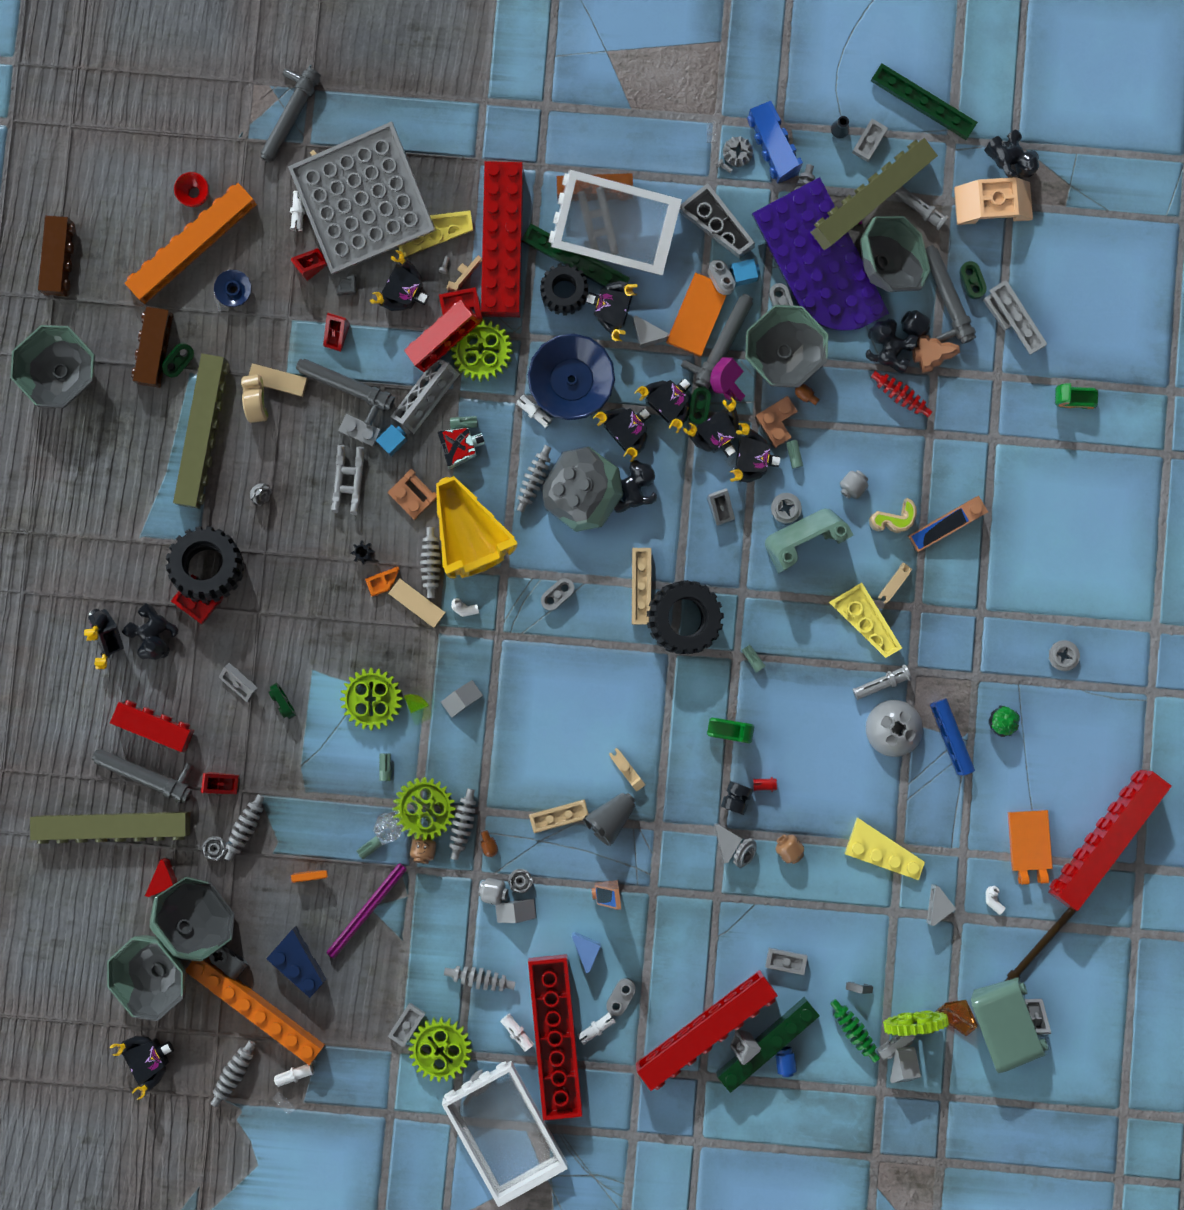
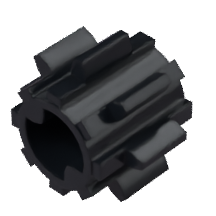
(366, 547)

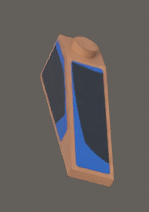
(948, 523)
(607, 894)

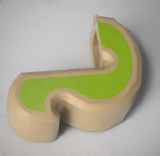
(253, 398)
(895, 522)

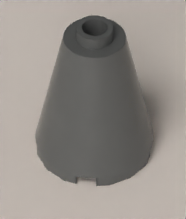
(610, 818)

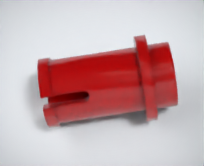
(765, 784)

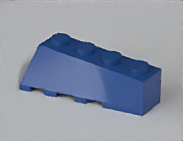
(774, 142)

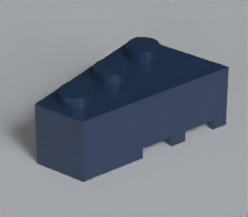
(297, 963)

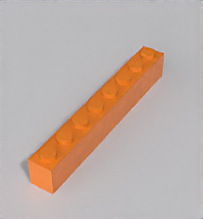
(190, 243)
(257, 1010)

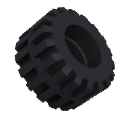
(564, 273)

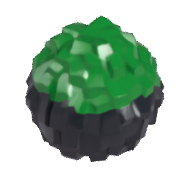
(1004, 721)

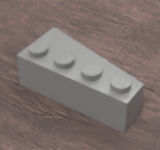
(715, 219)

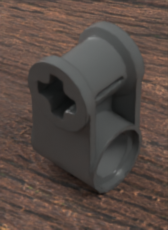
(229, 963)

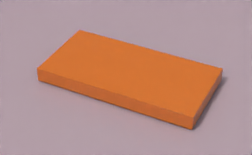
(696, 316)

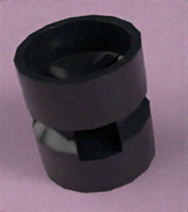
(737, 798)

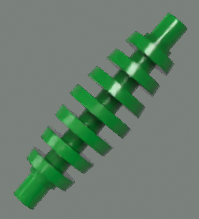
(855, 1030)

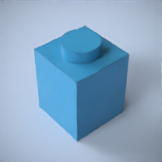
(745, 272)
(392, 440)

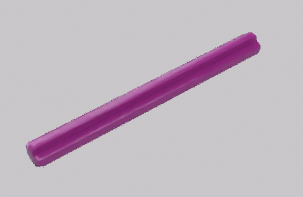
(367, 909)

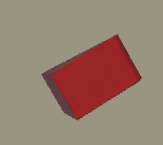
(309, 263)
(335, 331)
(219, 783)
(162, 879)

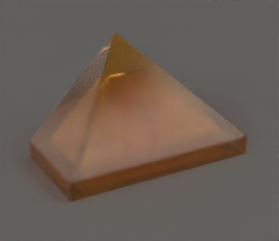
(959, 1016)

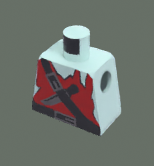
(459, 445)

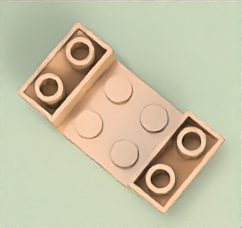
(993, 200)

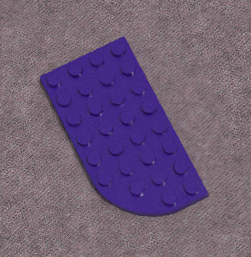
(824, 282)

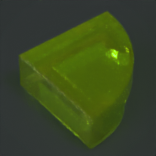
(415, 702)

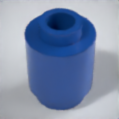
(786, 1062)

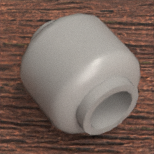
(854, 484)
(493, 891)

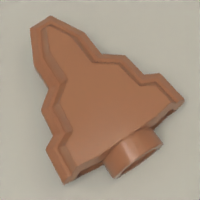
(932, 352)

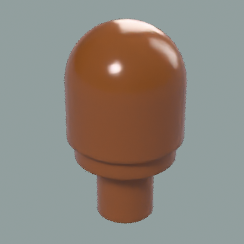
(806, 394)
(488, 844)

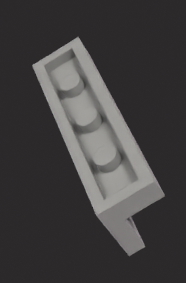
(1018, 317)
(427, 396)

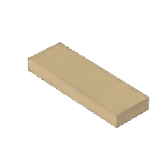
(280, 380)
(417, 603)
(558, 816)

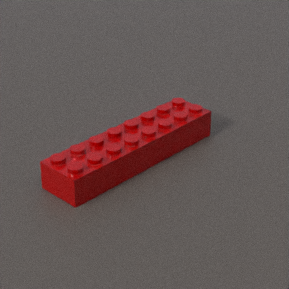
(502, 239)
(1109, 838)
(705, 1030)
(555, 1037)

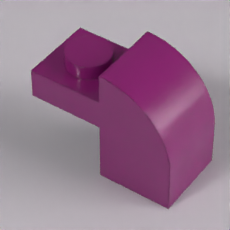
(723, 379)

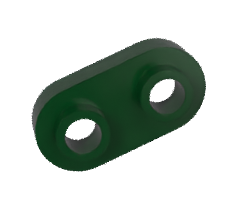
(974, 280)
(179, 361)
(698, 406)
(277, 694)

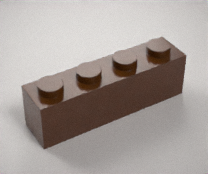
(56, 255)
(152, 347)

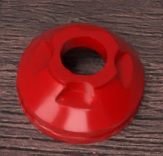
(186, 183)

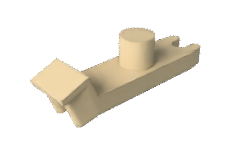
(466, 272)
(895, 582)
(627, 770)

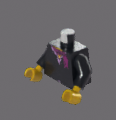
(402, 287)
(613, 306)
(668, 400)
(626, 428)
(717, 431)
(752, 456)
(106, 633)
(145, 1059)

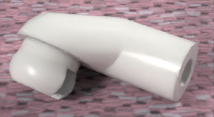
(462, 609)
(992, 899)

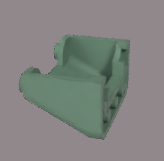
(782, 543)
(1007, 1024)

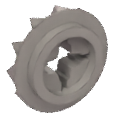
(730, 155)
(789, 499)
(1071, 651)
(745, 853)

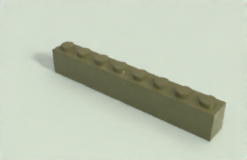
(874, 193)
(201, 431)
(109, 826)

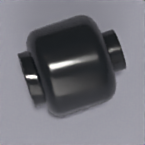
(915, 323)

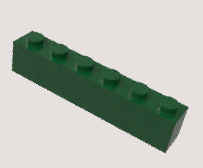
(770, 1042)

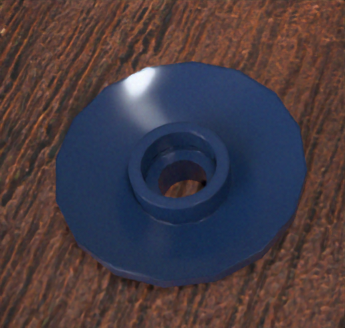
(229, 280)

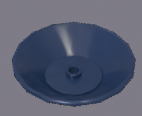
(571, 357)

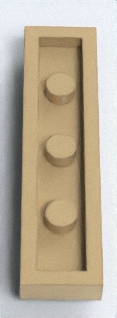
(641, 585)

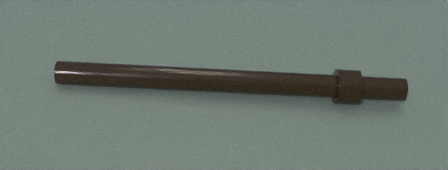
(1041, 945)

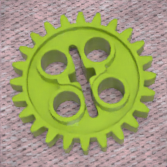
(480, 367)
(389, 699)
(411, 821)
(905, 1025)
(426, 1061)

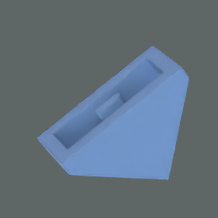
(586, 949)

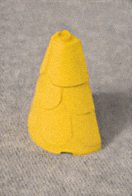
(468, 531)

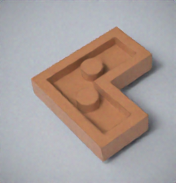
(772, 419)

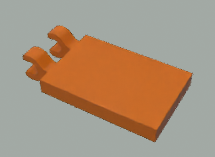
(1030, 844)

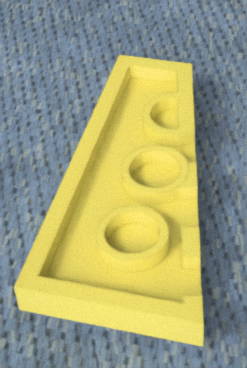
(447, 227)
(864, 615)
(881, 851)

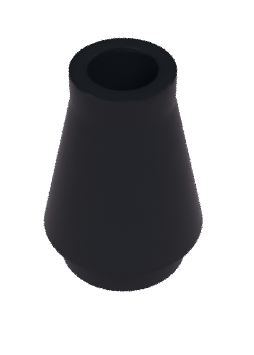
(840, 127)

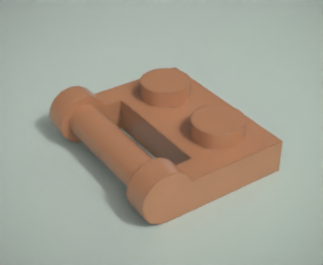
(408, 499)

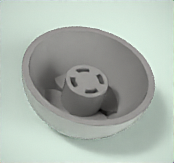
(884, 731)

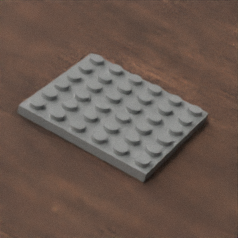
(362, 198)

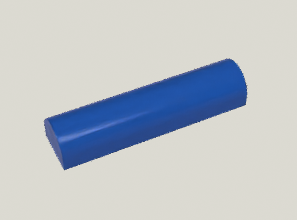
(952, 737)

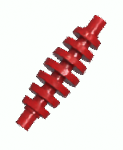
(901, 394)

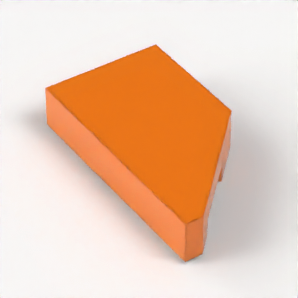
(382, 582)
(309, 875)

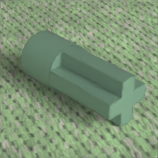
(463, 422)
(794, 454)
(753, 658)
(385, 767)
(369, 847)

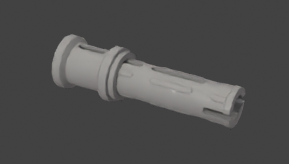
(928, 212)
(891, 679)

